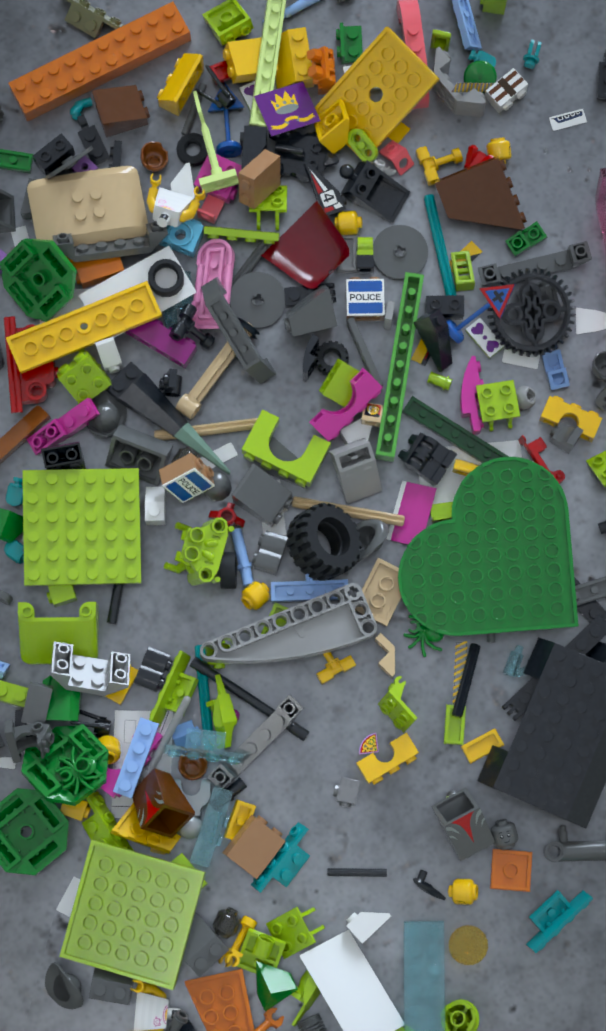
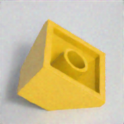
(333, 126)

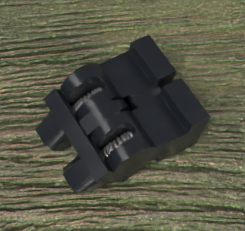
(419, 455)

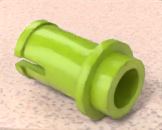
(439, 380)

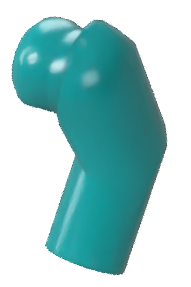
(76, 109)

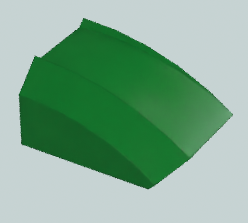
(63, 703)

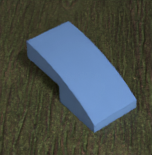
(555, 370)

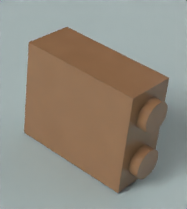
(259, 179)
(254, 846)

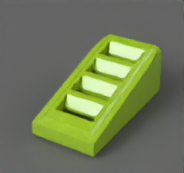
(440, 39)
(465, 282)

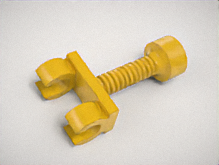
(233, 952)

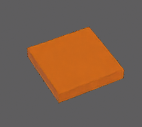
(511, 870)

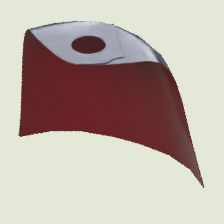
(309, 248)

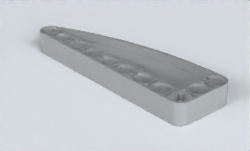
(313, 635)

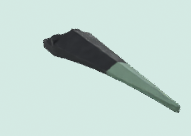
(142, 396)

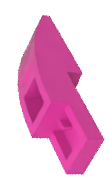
(468, 403)
(64, 427)

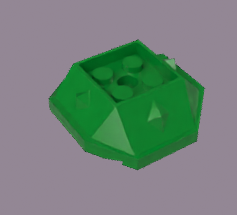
(23, 280)
(42, 771)
(48, 834)

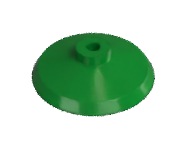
(480, 72)

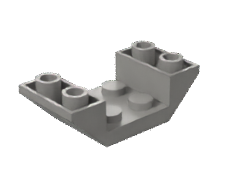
(471, 104)
(89, 673)

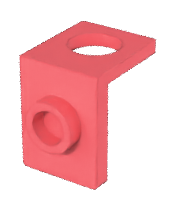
(395, 153)
(210, 209)

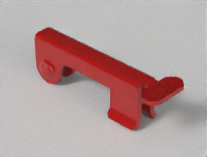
(534, 449)

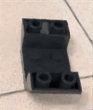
(63, 457)

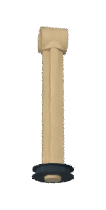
(191, 403)

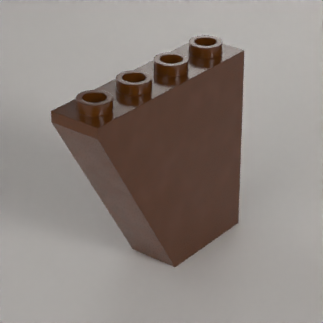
(481, 195)

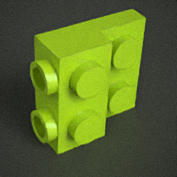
(228, 21)

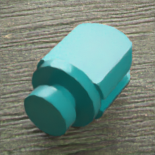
(482, 55)
(532, 60)
(15, 492)
(15, 551)

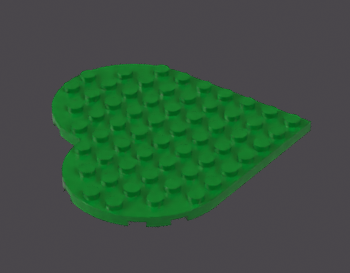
(498, 559)

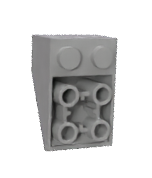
(356, 470)

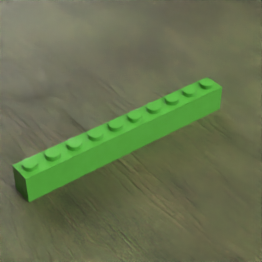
(399, 367)

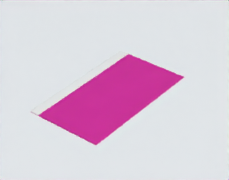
(415, 504)

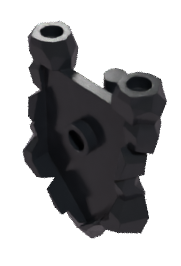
(301, 149)

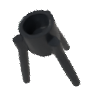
(225, 98)
(101, 727)

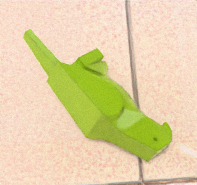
(223, 712)
(306, 993)

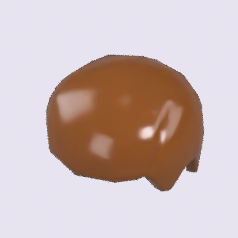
(154, 156)
(192, 769)

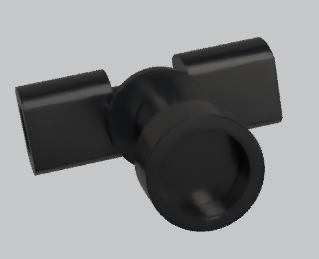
(186, 325)

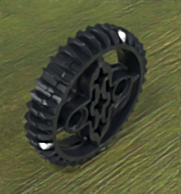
(530, 303)

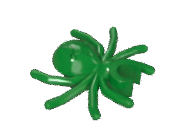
(424, 634)
(78, 770)

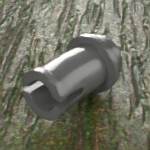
(179, 1019)

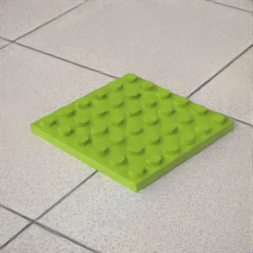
(81, 527)
(132, 914)

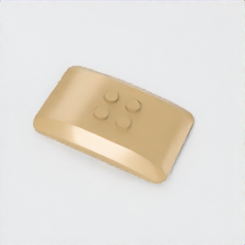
(89, 205)

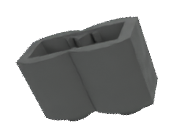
(270, 552)

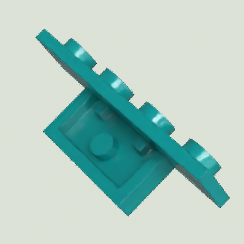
(286, 861)
(554, 916)

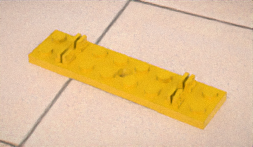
(64, 336)

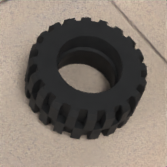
(307, 549)

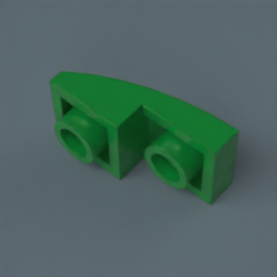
(526, 239)

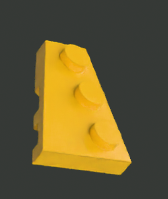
(129, 828)

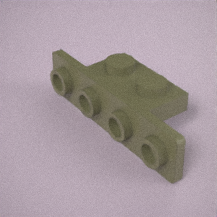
(88, 18)

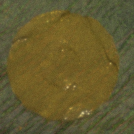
(468, 945)

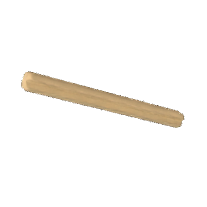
(213, 428)
(354, 512)

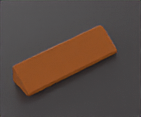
(21, 431)

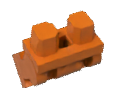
(322, 68)

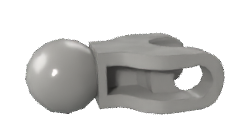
(198, 803)

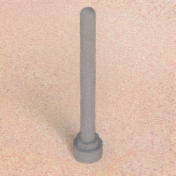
(167, 737)

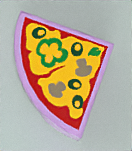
(369, 745)

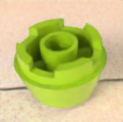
(461, 1016)

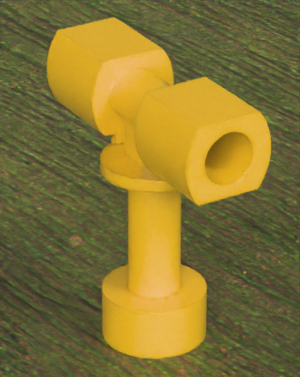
(431, 163)
(334, 666)

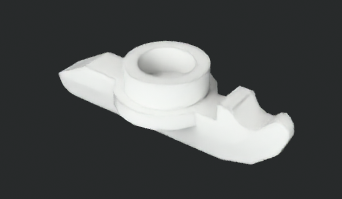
(381, 165)

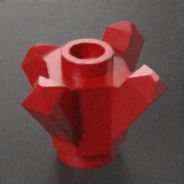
(474, 156)
(229, 515)

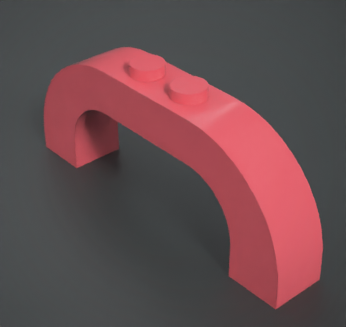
(410, 18)

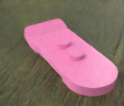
(213, 260)

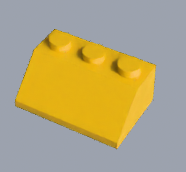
(293, 59)
(181, 83)

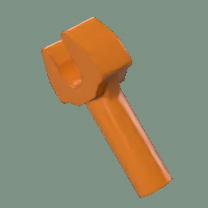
(269, 1022)

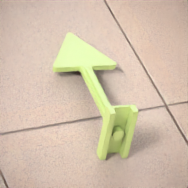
(217, 179)

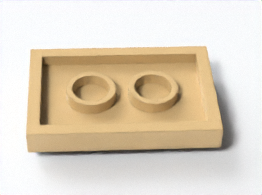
(382, 591)

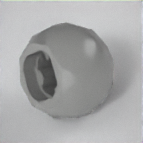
(526, 397)

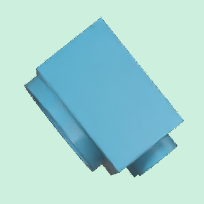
(188, 246)

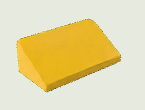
(463, 467)

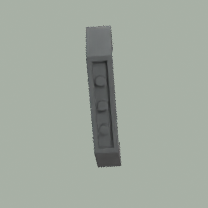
(111, 249)
(556, 262)
(234, 332)
(258, 741)

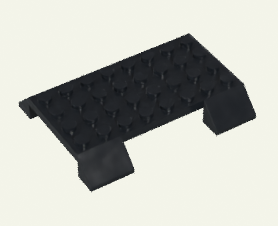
(561, 741)

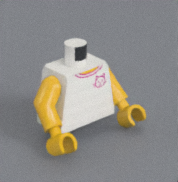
(172, 207)
(151, 1008)

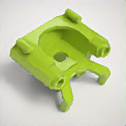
(201, 551)

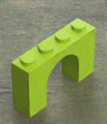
(301, 470)

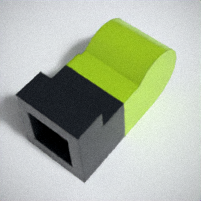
(365, 259)

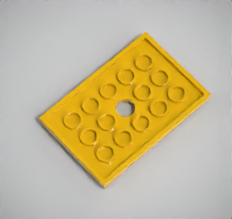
(393, 69)

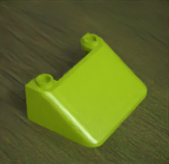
(39, 634)

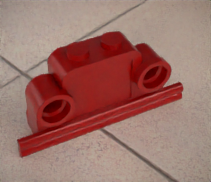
(31, 385)

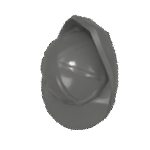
(110, 417)
(373, 534)
(63, 987)

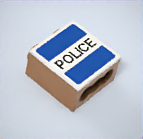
(365, 299)
(187, 477)

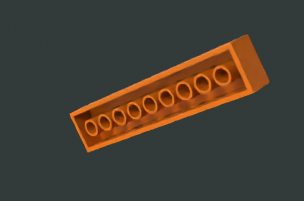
(100, 61)

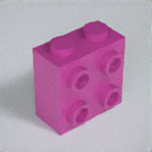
(225, 194)

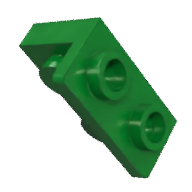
(350, 43)

